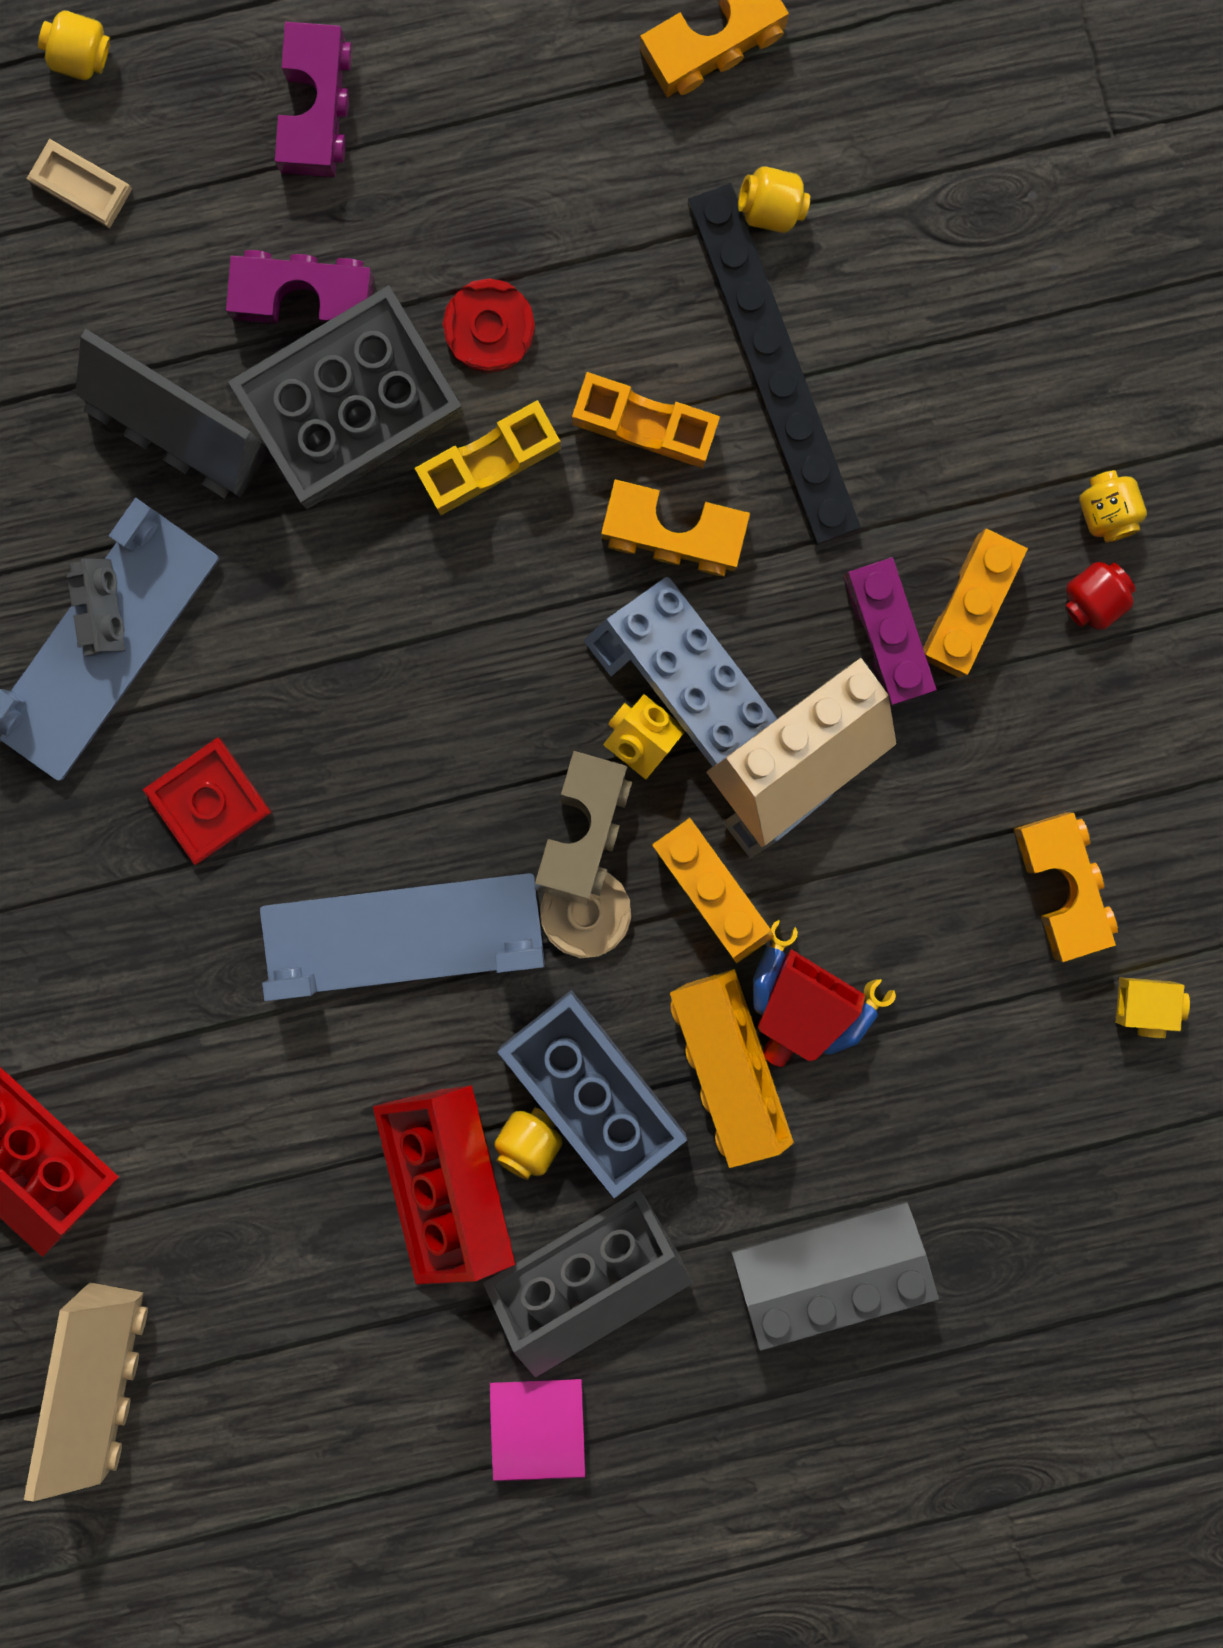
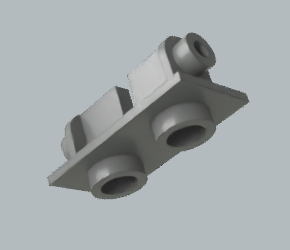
(95, 585)

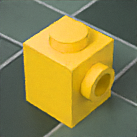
(1151, 1006)

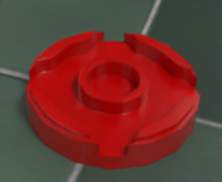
(489, 325)

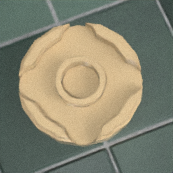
(588, 928)

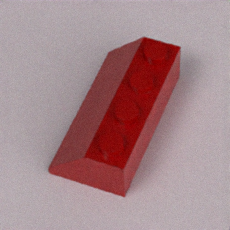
(44, 1170)
(444, 1186)

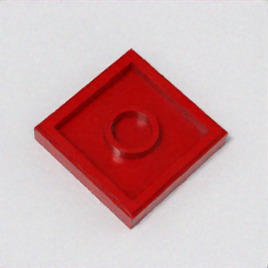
(207, 801)

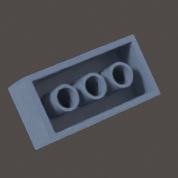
(592, 1094)

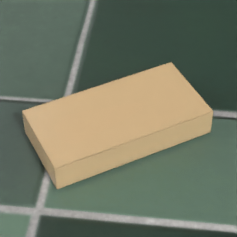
(79, 183)

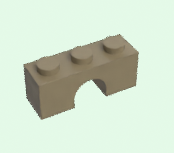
(595, 789)

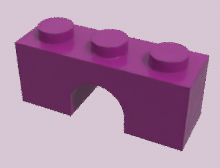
(312, 140)
(261, 284)
(891, 631)

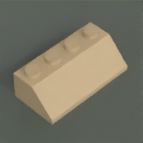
(807, 752)

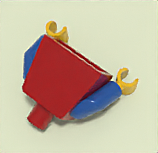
(807, 1006)

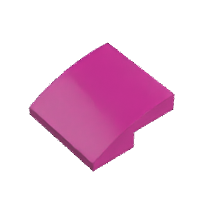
(537, 1430)

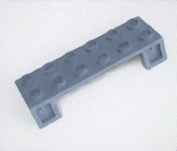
(690, 676)
(70, 695)
(401, 935)

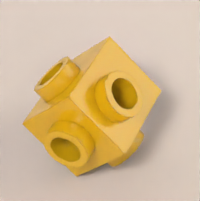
(643, 735)

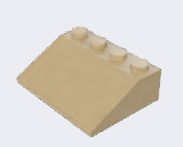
(86, 1391)

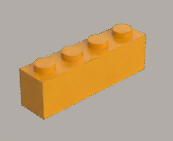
(731, 1069)

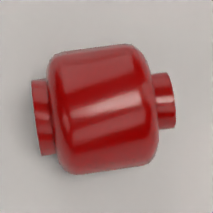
(1099, 595)

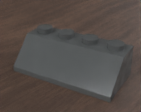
(834, 1275)
(587, 1284)

